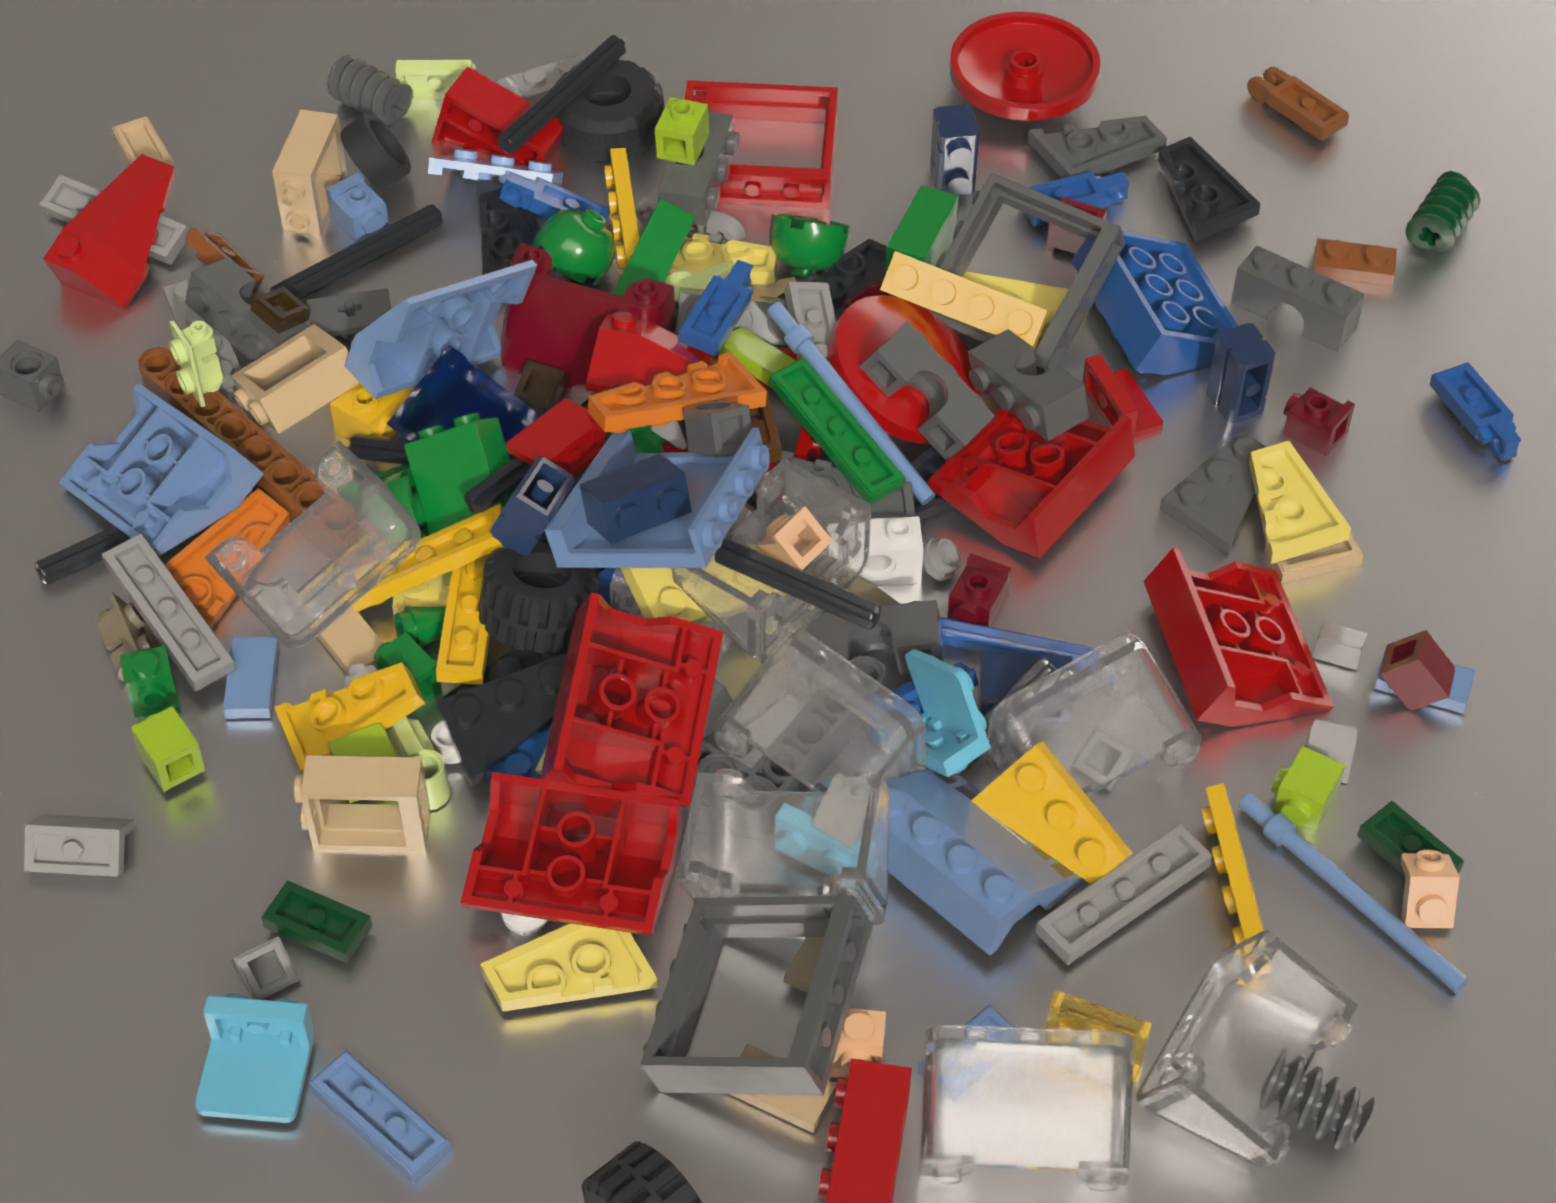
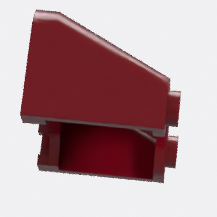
(562, 319)

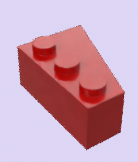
(480, 110)

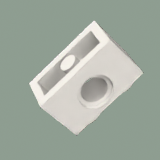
(894, 552)

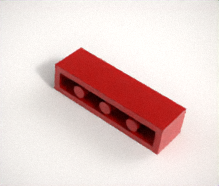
(868, 1134)

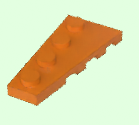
(668, 394)
(255, 519)

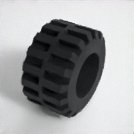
(531, 599)
(638, 1176)

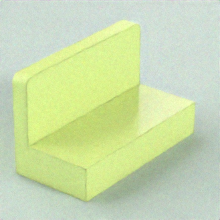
(430, 77)

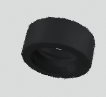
(375, 151)

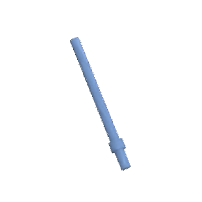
(801, 341)
(1282, 832)

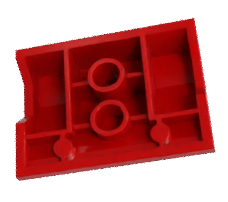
(1032, 487)
(1235, 643)
(632, 702)
(574, 854)

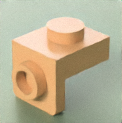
(1429, 890)

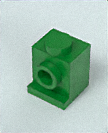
(420, 664)
(149, 682)

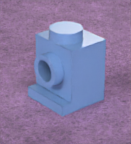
(357, 207)

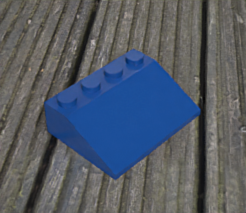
(1160, 305)

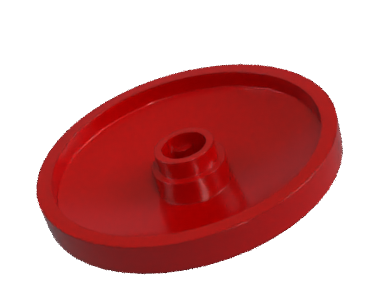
(1024, 66)
(863, 330)

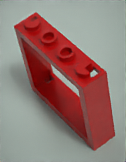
(775, 103)

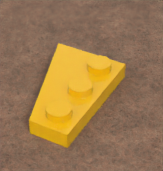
(369, 699)
(1054, 814)

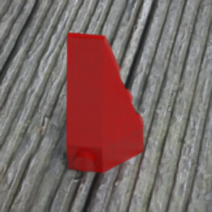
(111, 238)
(636, 351)

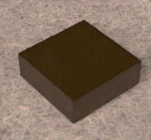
(280, 309)
(540, 385)

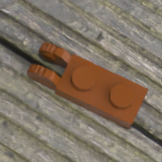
(1298, 102)

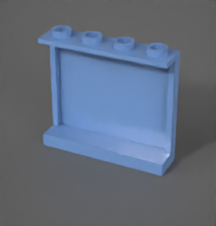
(716, 493)

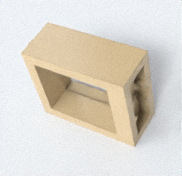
(305, 168)
(294, 379)
(364, 825)

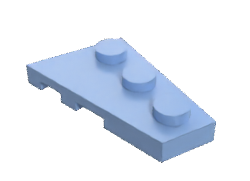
(499, 167)

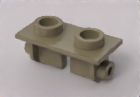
(125, 627)

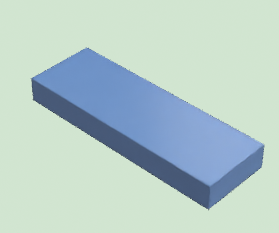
(380, 1116)

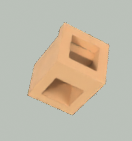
(795, 539)
(860, 1040)

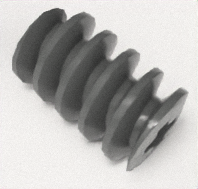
(369, 90)
(1316, 1102)

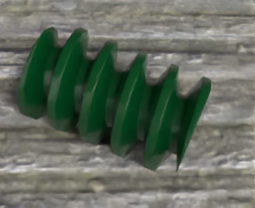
(1443, 213)

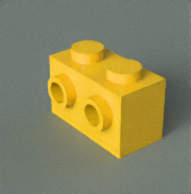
(362, 414)

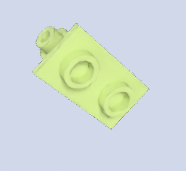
(195, 353)

